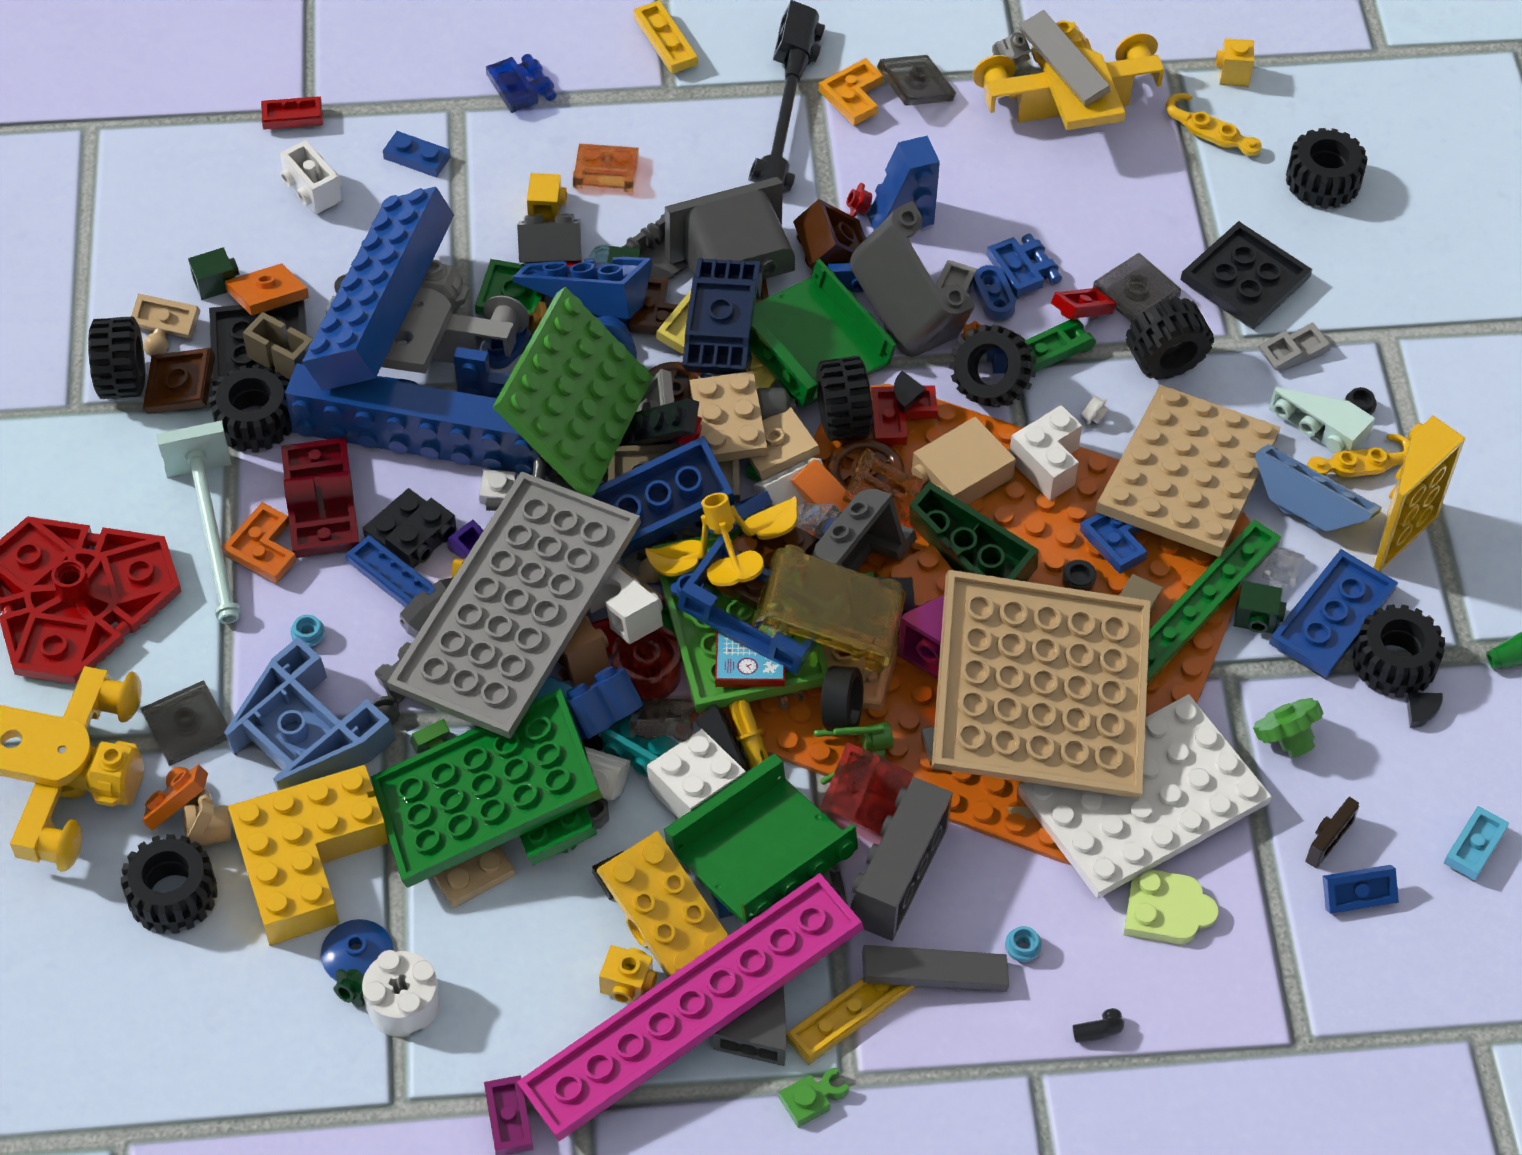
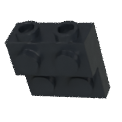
(412, 527)

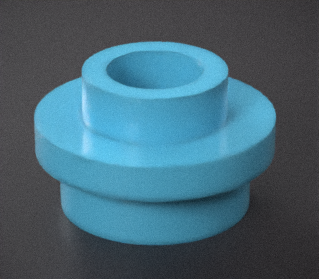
(308, 623)
(1023, 935)

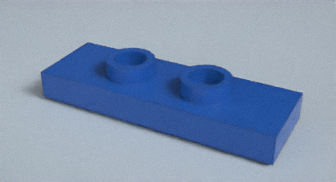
(387, 571)

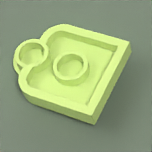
(1168, 908)

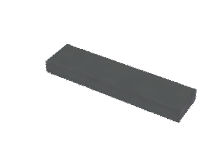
(935, 968)

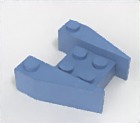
(298, 728)

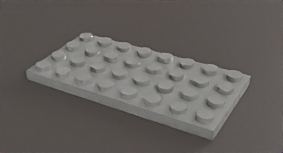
(514, 604)

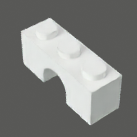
(630, 607)

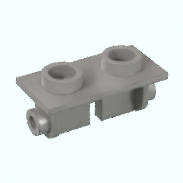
(1014, 48)

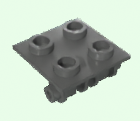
(652, 245)

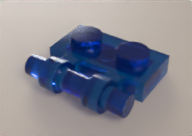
(513, 85)

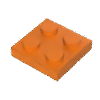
(927, 571)

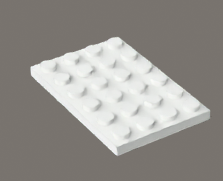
(1189, 793)

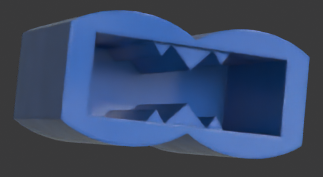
(603, 701)

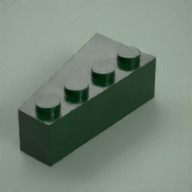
(969, 538)

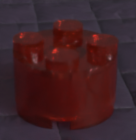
(650, 663)

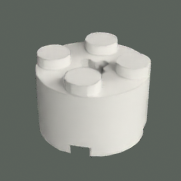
(401, 993)

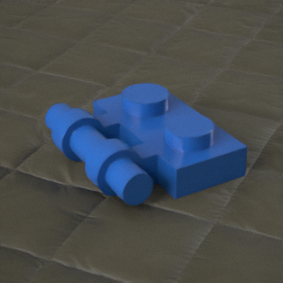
(1018, 268)

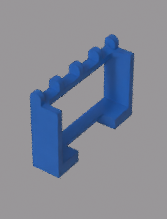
(703, 607)

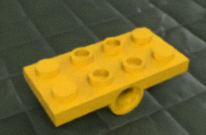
(661, 903)

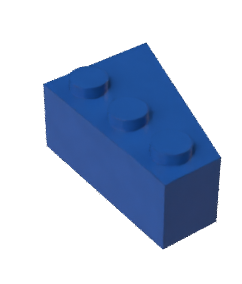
(909, 177)

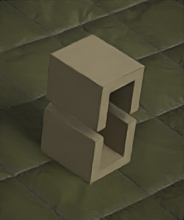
(270, 343)

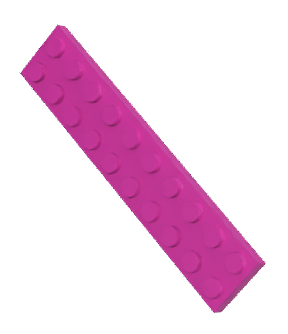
(689, 1006)

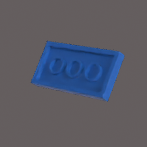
(1332, 613)

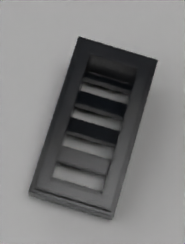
(718, 727)

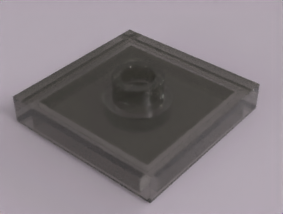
(916, 80)
(1136, 286)
(185, 722)

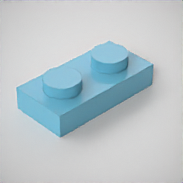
(1476, 843)

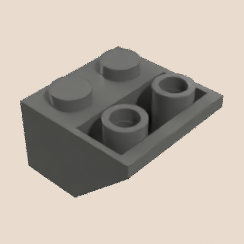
(549, 239)

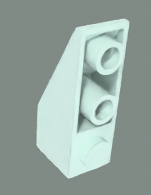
(1326, 419)

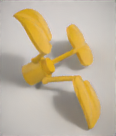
(719, 516)

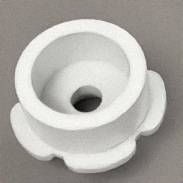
(1094, 410)

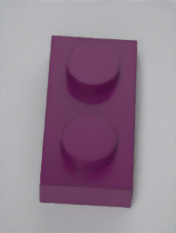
(508, 1116)

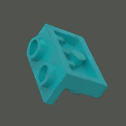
(634, 748)

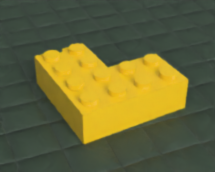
(291, 836)

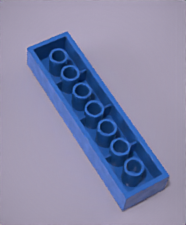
(378, 289)
(408, 421)

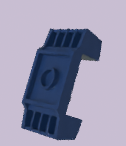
(721, 316)

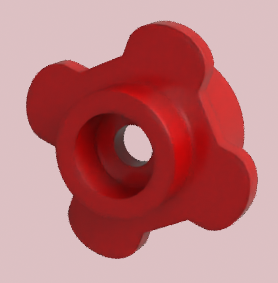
(859, 200)

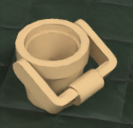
(205, 821)

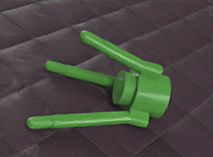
(873, 737)

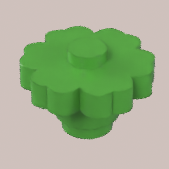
(1290, 726)

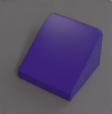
(464, 539)

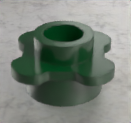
(349, 986)

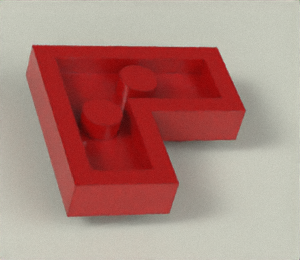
(890, 421)

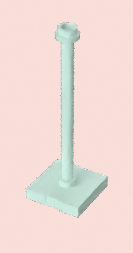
(193, 452)

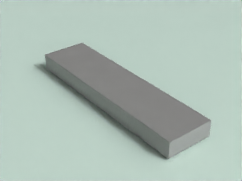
(1064, 58)

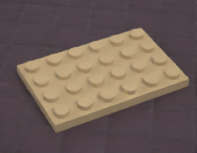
(1187, 470)

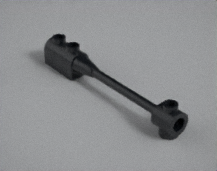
(796, 50)

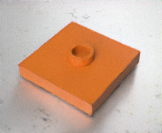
(266, 289)

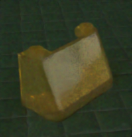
(831, 606)

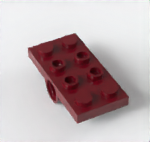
(319, 497)

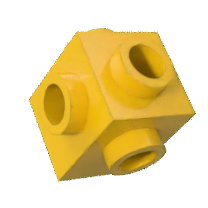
(627, 974)

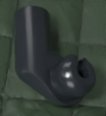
(1094, 1030)

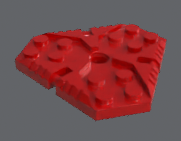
(66, 597)

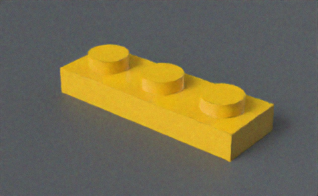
(665, 37)

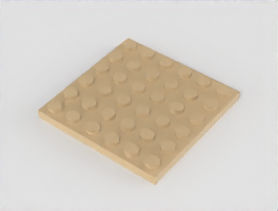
(1042, 684)

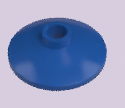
(336, 946)

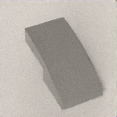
(1295, 349)

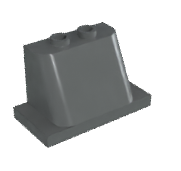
(731, 226)
(865, 527)

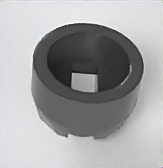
(388, 707)

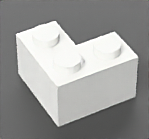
(1046, 449)

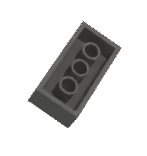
(901, 857)

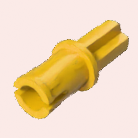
(748, 732)

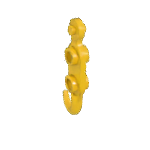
(1211, 128)
(1360, 461)

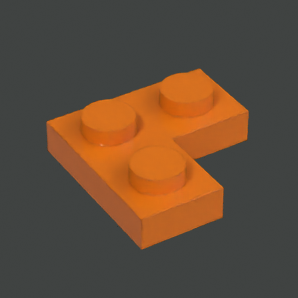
(255, 544)

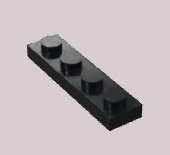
(662, 423)

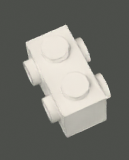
(310, 177)

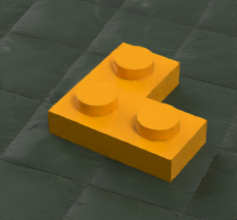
(848, 91)

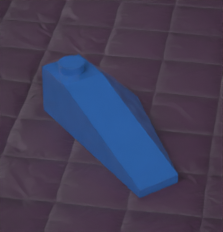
(604, 289)

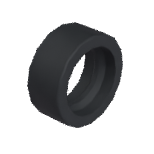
(842, 697)

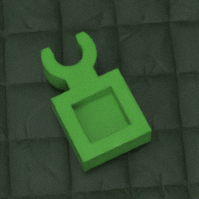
(809, 1099)

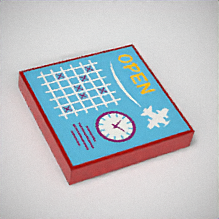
(743, 667)

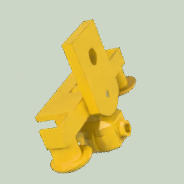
(1048, 96)
(65, 764)

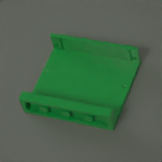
(812, 325)
(758, 841)

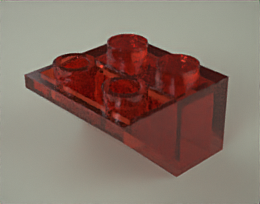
(864, 789)

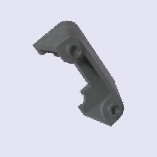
(902, 289)

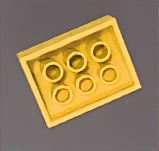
(1419, 486)

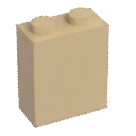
(965, 462)

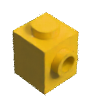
(1235, 62)
(545, 195)

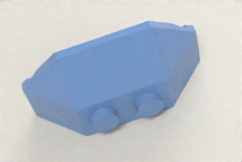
(1310, 494)

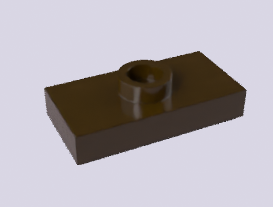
(1331, 831)

